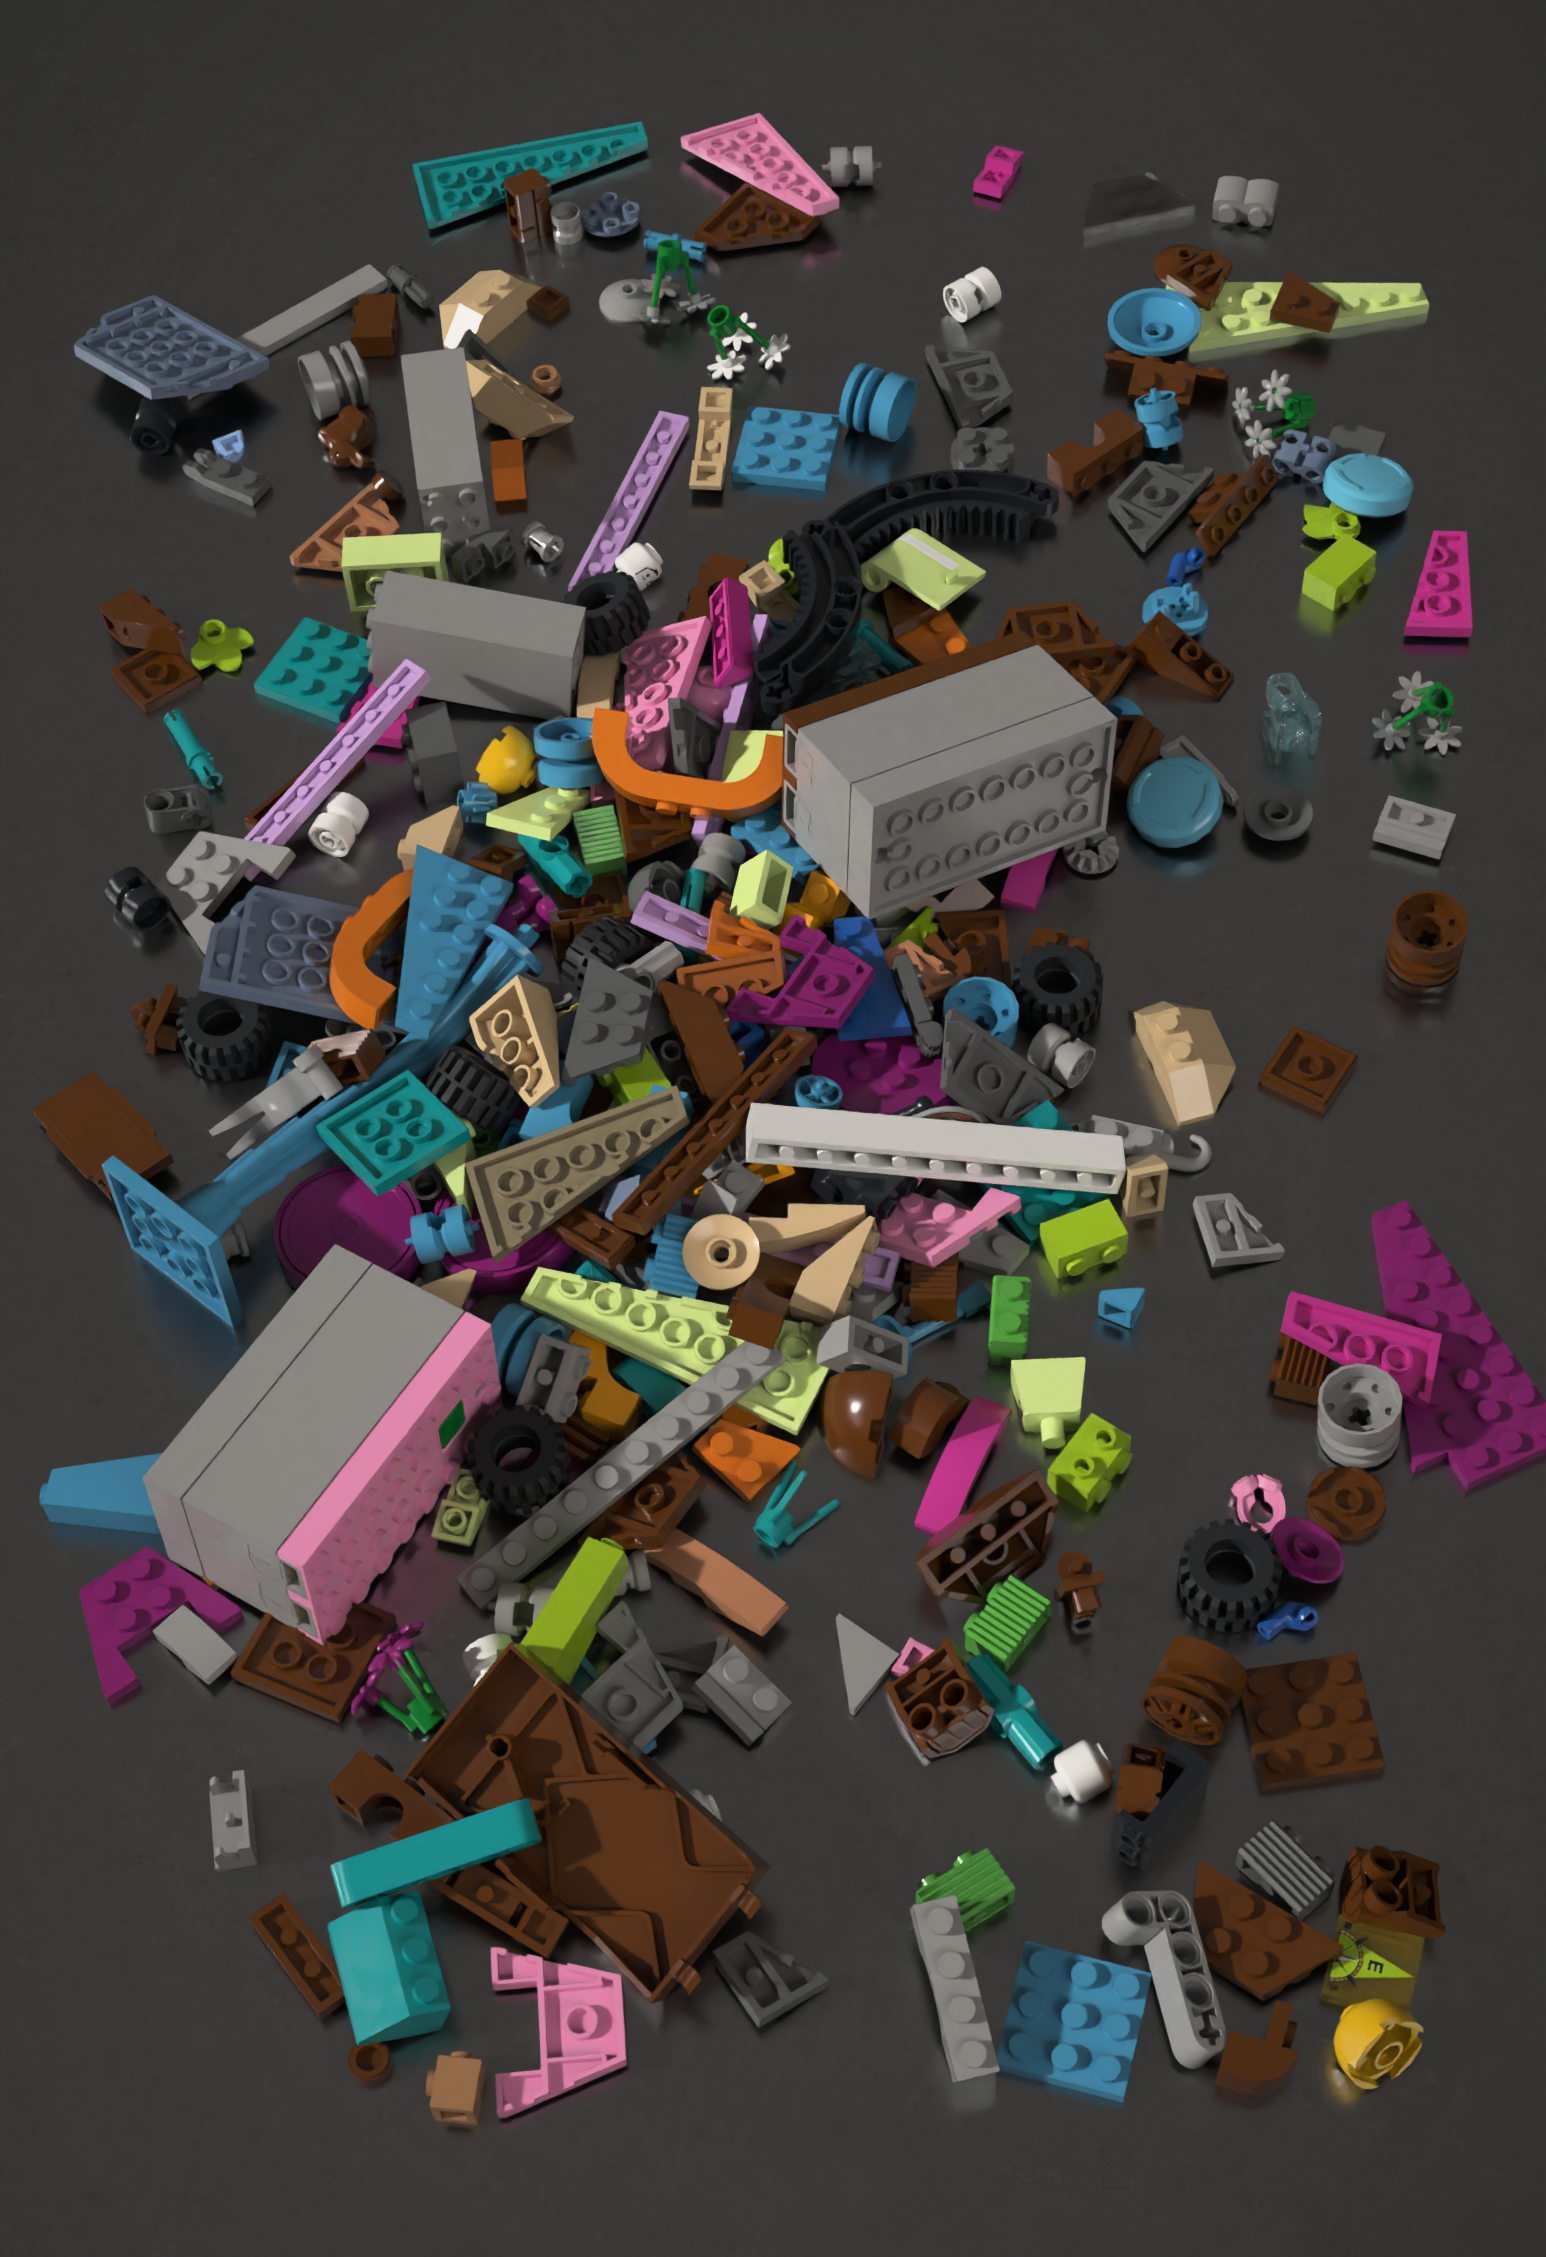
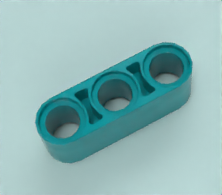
(653, 1385)

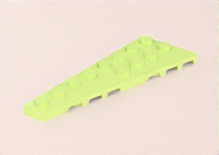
(1245, 307)
(682, 1339)

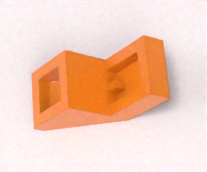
(508, 470)

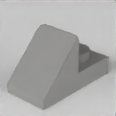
(729, 1194)

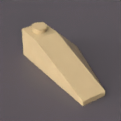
(521, 1037)

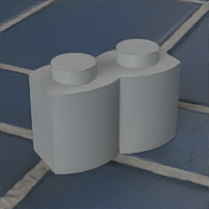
(1245, 201)

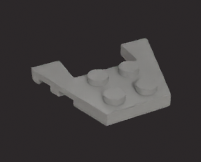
(210, 871)
(635, 1688)

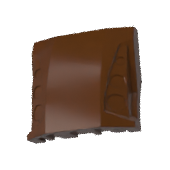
(941, 1702)
(1392, 1891)

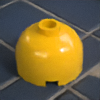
(508, 763)
(1376, 2039)

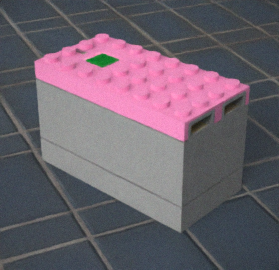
(326, 1443)

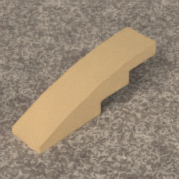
(804, 1226)

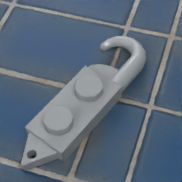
(1147, 1140)

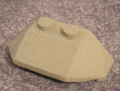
(485, 305)
(512, 403)
(1186, 1057)

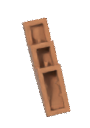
(717, 1581)

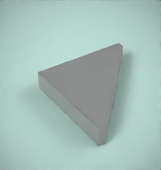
(863, 1660)

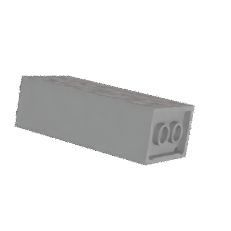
(445, 446)
(479, 644)

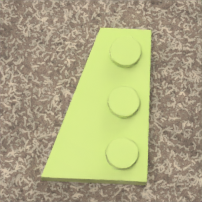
(541, 813)

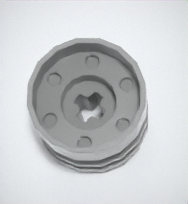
(340, 378)
(1359, 1415)

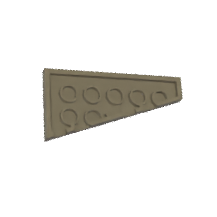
(549, 1175)

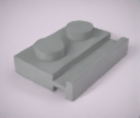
(1414, 827)
(741, 1695)

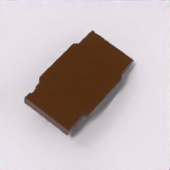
(98, 1122)

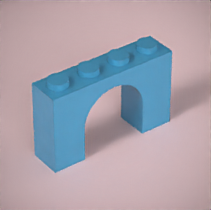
(566, 1106)

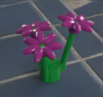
(427, 1707)

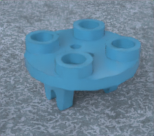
(1188, 610)

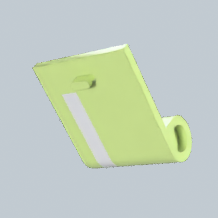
(922, 568)

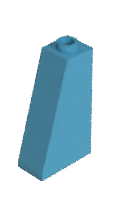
(102, 1495)

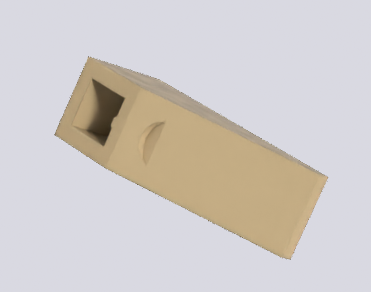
(828, 1281)

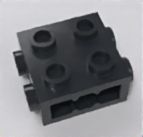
(875, 1191)

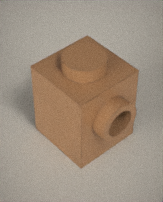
(456, 2088)

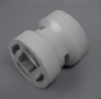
(566, 222)
(637, 1574)

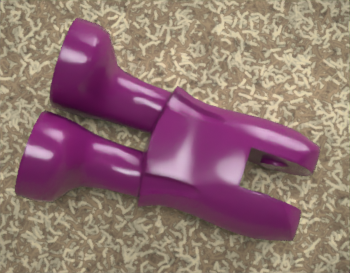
(528, 902)

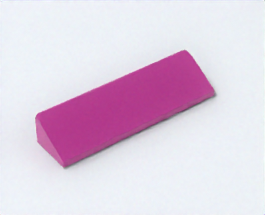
(731, 633)

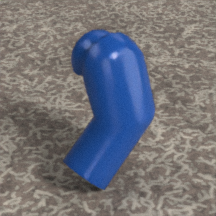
(1184, 563)
(1289, 1616)

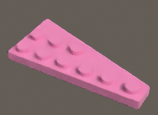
(764, 159)
(660, 668)

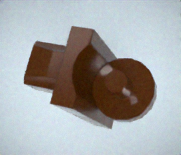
(157, 1019)
(1078, 1585)

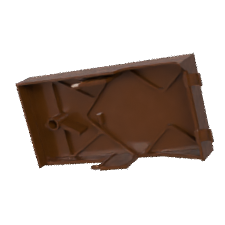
(619, 1836)

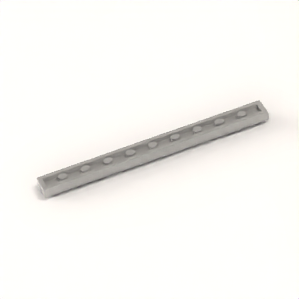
(619, 1471)

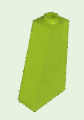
(576, 1606)

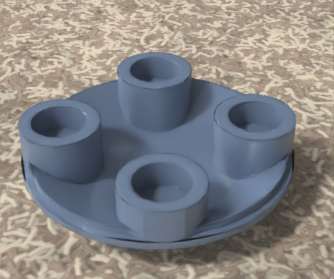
(610, 216)

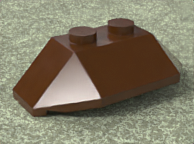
(704, 1039)
(991, 1541)

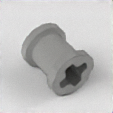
(542, 541)

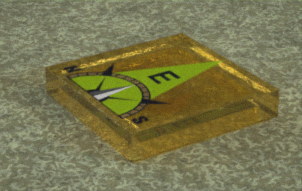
(1372, 1965)

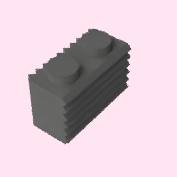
(1286, 1870)

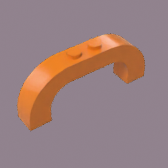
(682, 793)
(354, 987)

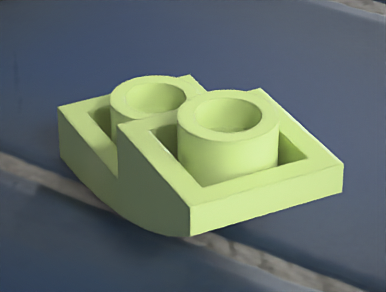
(461, 1511)

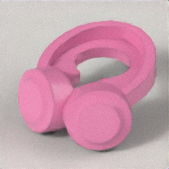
(1271, 1487)

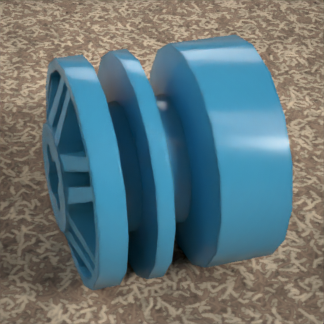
(877, 402)
(986, 1004)

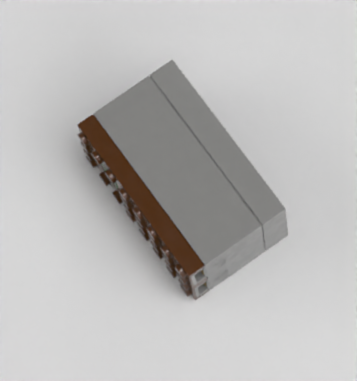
(946, 772)

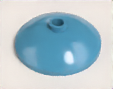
(1154, 322)

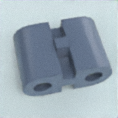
(1303, 456)

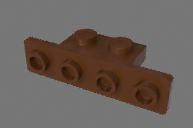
(1154, 373)
(1230, 502)

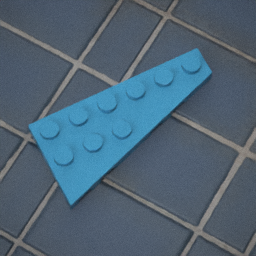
(443, 934)

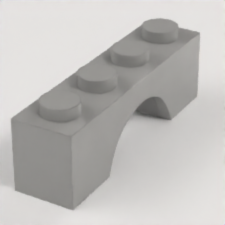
(955, 1988)

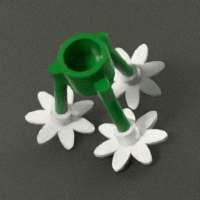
(735, 330)

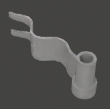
(283, 1098)

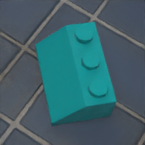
(389, 1969)

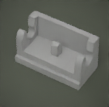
(233, 1823)

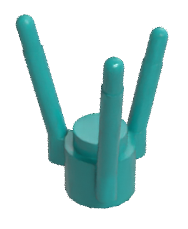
(775, 1522)

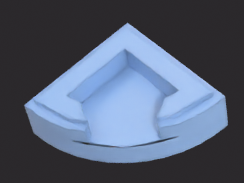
(230, 446)

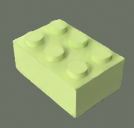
(370, 557)

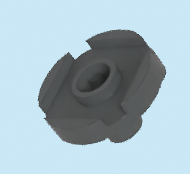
(992, 441)

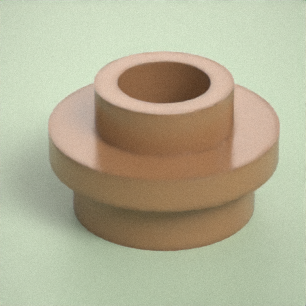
(545, 379)

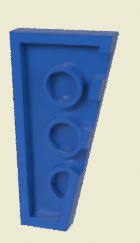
(880, 1009)

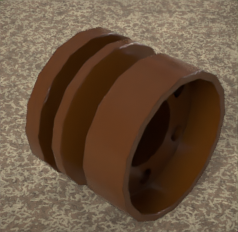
(1427, 937)
(1194, 1690)

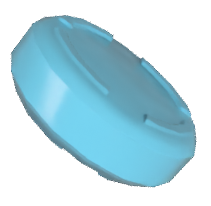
(1368, 486)
(1174, 801)

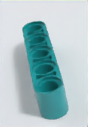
(435, 1853)

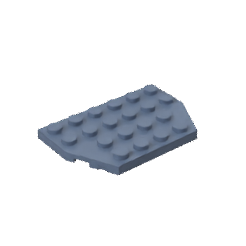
(167, 351)
(280, 954)

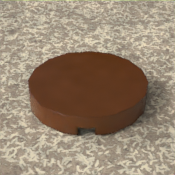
(1346, 1503)

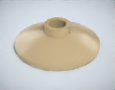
(716, 1234)

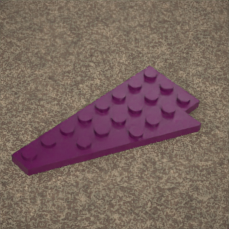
(1482, 1402)

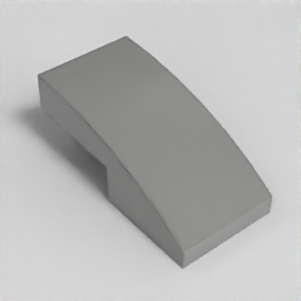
(195, 1644)

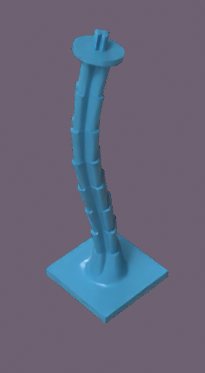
(186, 1234)

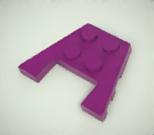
(818, 992)
(134, 1601)

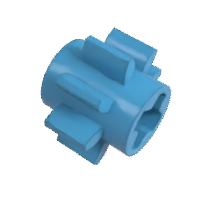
(476, 801)

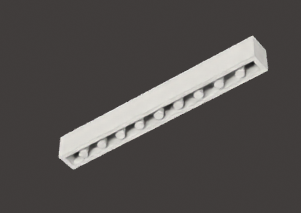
(934, 1148)

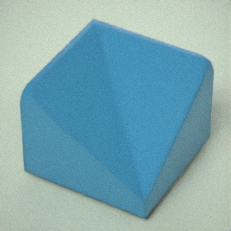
(1122, 1305)

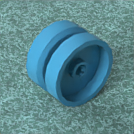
(566, 754)
(515, 1340)

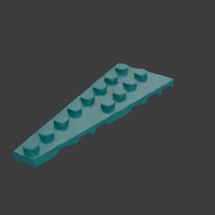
(475, 181)

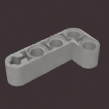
(1178, 1967)

